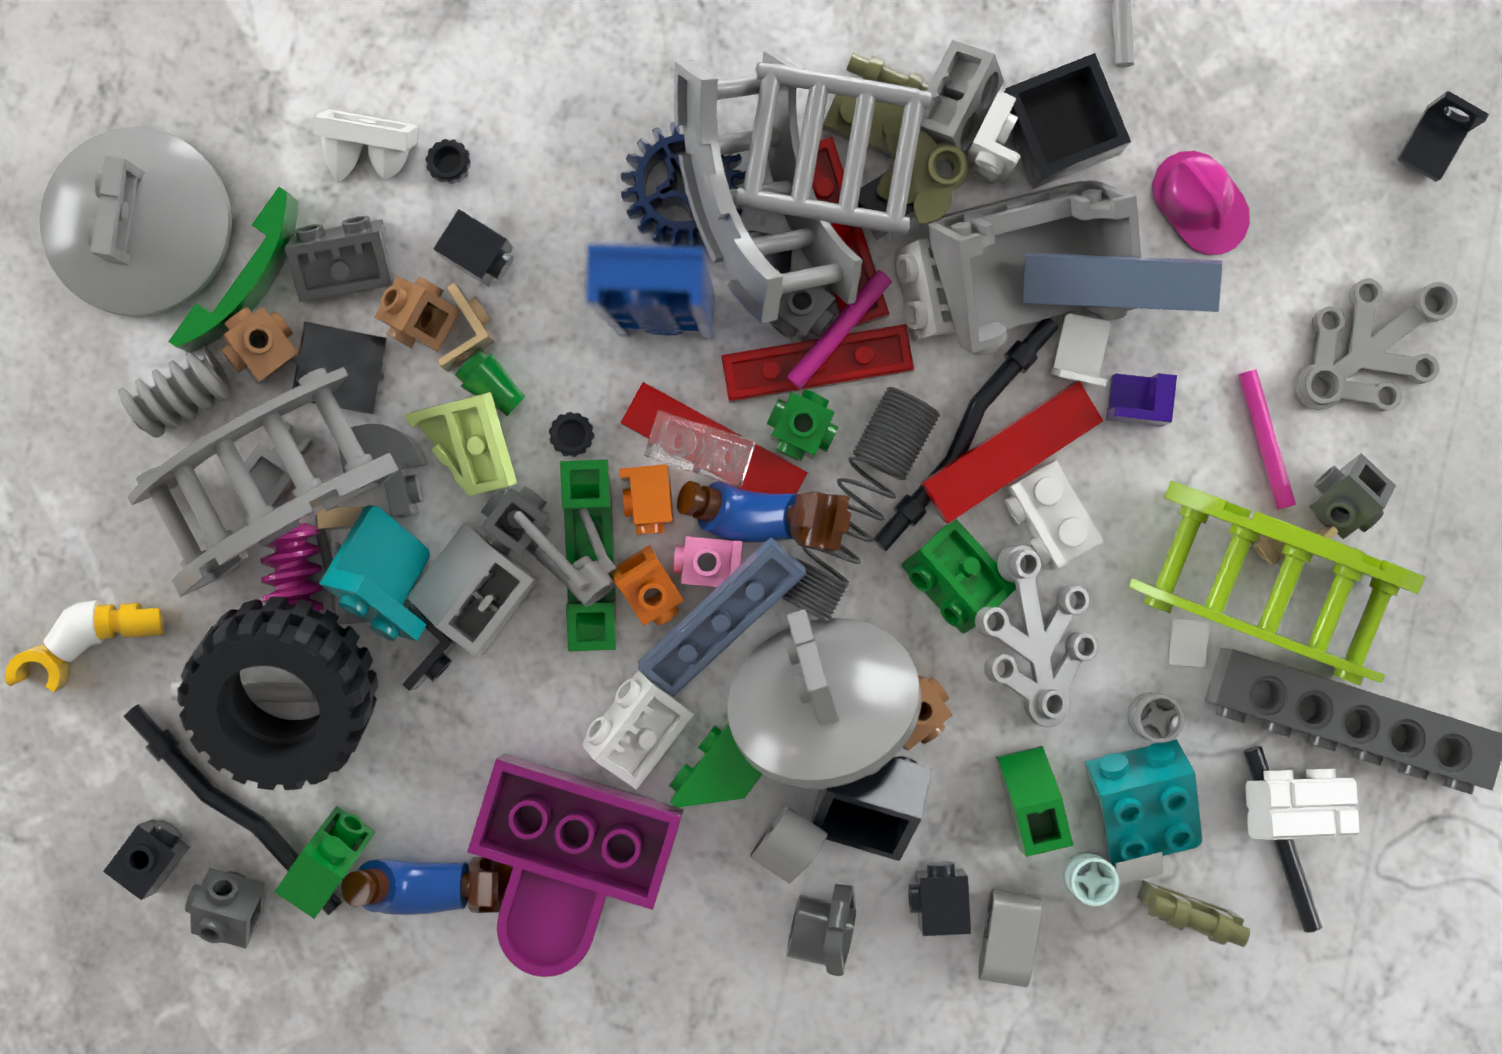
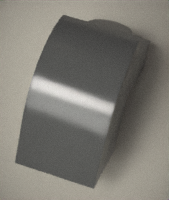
(402, 488)

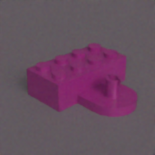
(568, 853)

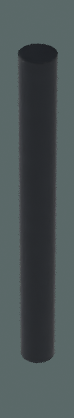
(1288, 856)

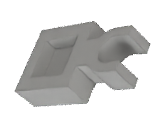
(270, 472)

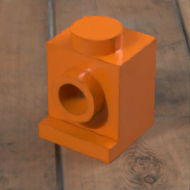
(648, 498)
(644, 572)

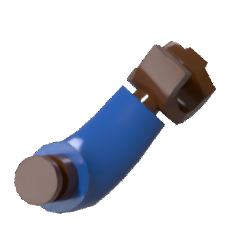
(748, 516)
(427, 888)

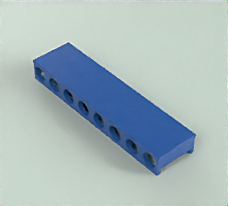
(650, 289)

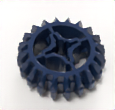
(665, 150)

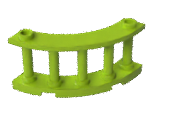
(1299, 548)

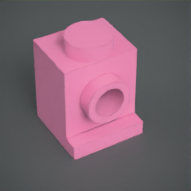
(727, 554)

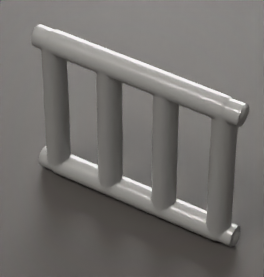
(819, 86)

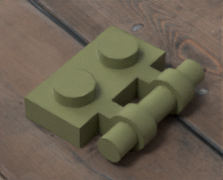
(886, 117)
(1185, 911)

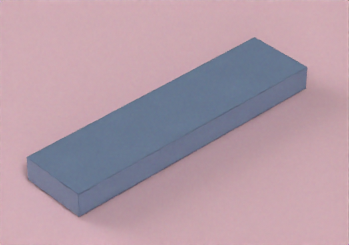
(1122, 282)
(722, 617)

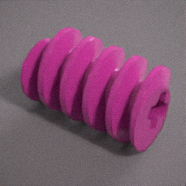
(293, 567)

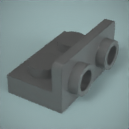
(339, 258)

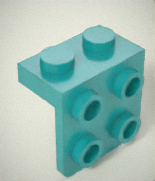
(377, 573)
(1147, 801)

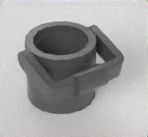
(824, 929)

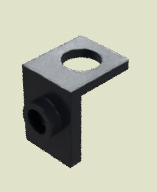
(1440, 135)
(436, 661)

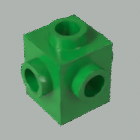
(797, 443)

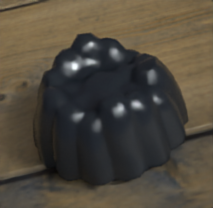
(448, 161)
(571, 434)

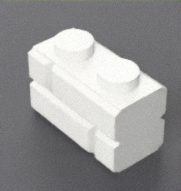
(1301, 807)

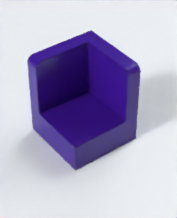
(1142, 399)

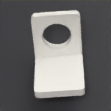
(1081, 349)

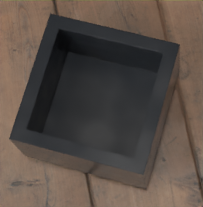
(1066, 121)
(877, 810)

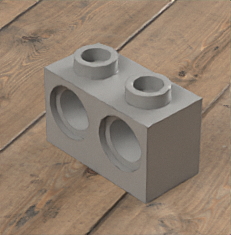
(961, 95)

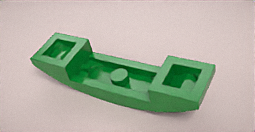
(278, 224)
(588, 486)

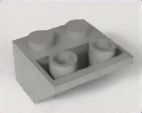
(472, 590)

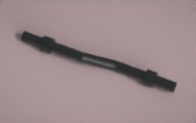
(1018, 359)
(165, 746)

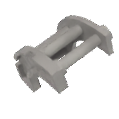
(712, 202)
(264, 522)

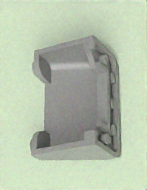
(985, 249)

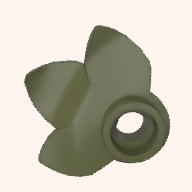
(928, 190)

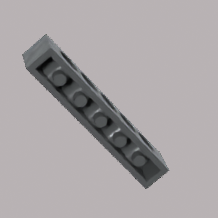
(1474, 752)

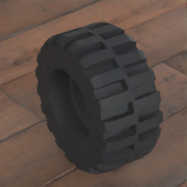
(251, 740)

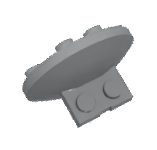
(135, 222)
(824, 702)

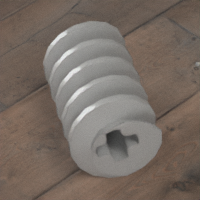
(177, 394)

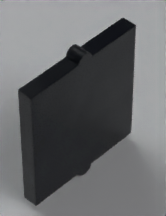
(338, 348)

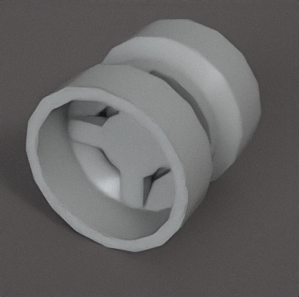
(1163, 720)

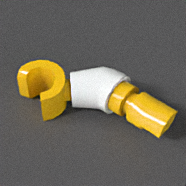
(76, 631)

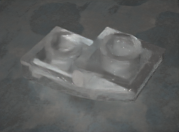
(699, 448)

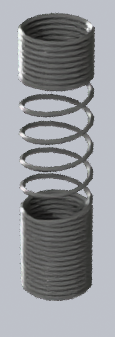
(890, 445)

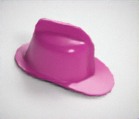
(1201, 202)

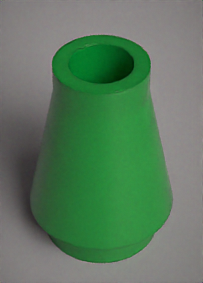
(485, 374)

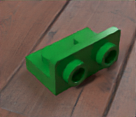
(957, 575)

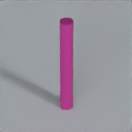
(839, 329)
(1267, 439)

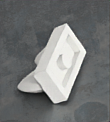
(345, 134)

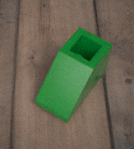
(717, 776)
(1034, 802)
(324, 862)

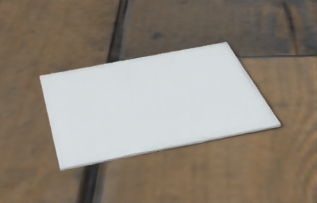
(1189, 643)
(1139, 868)

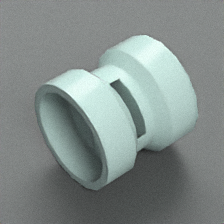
(1100, 881)

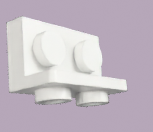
(987, 155)
(923, 292)
(1052, 515)
(636, 730)

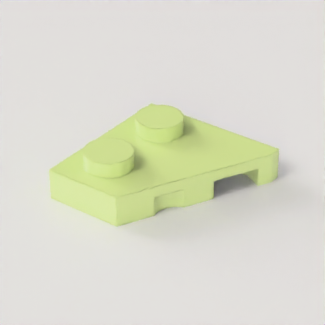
(468, 442)

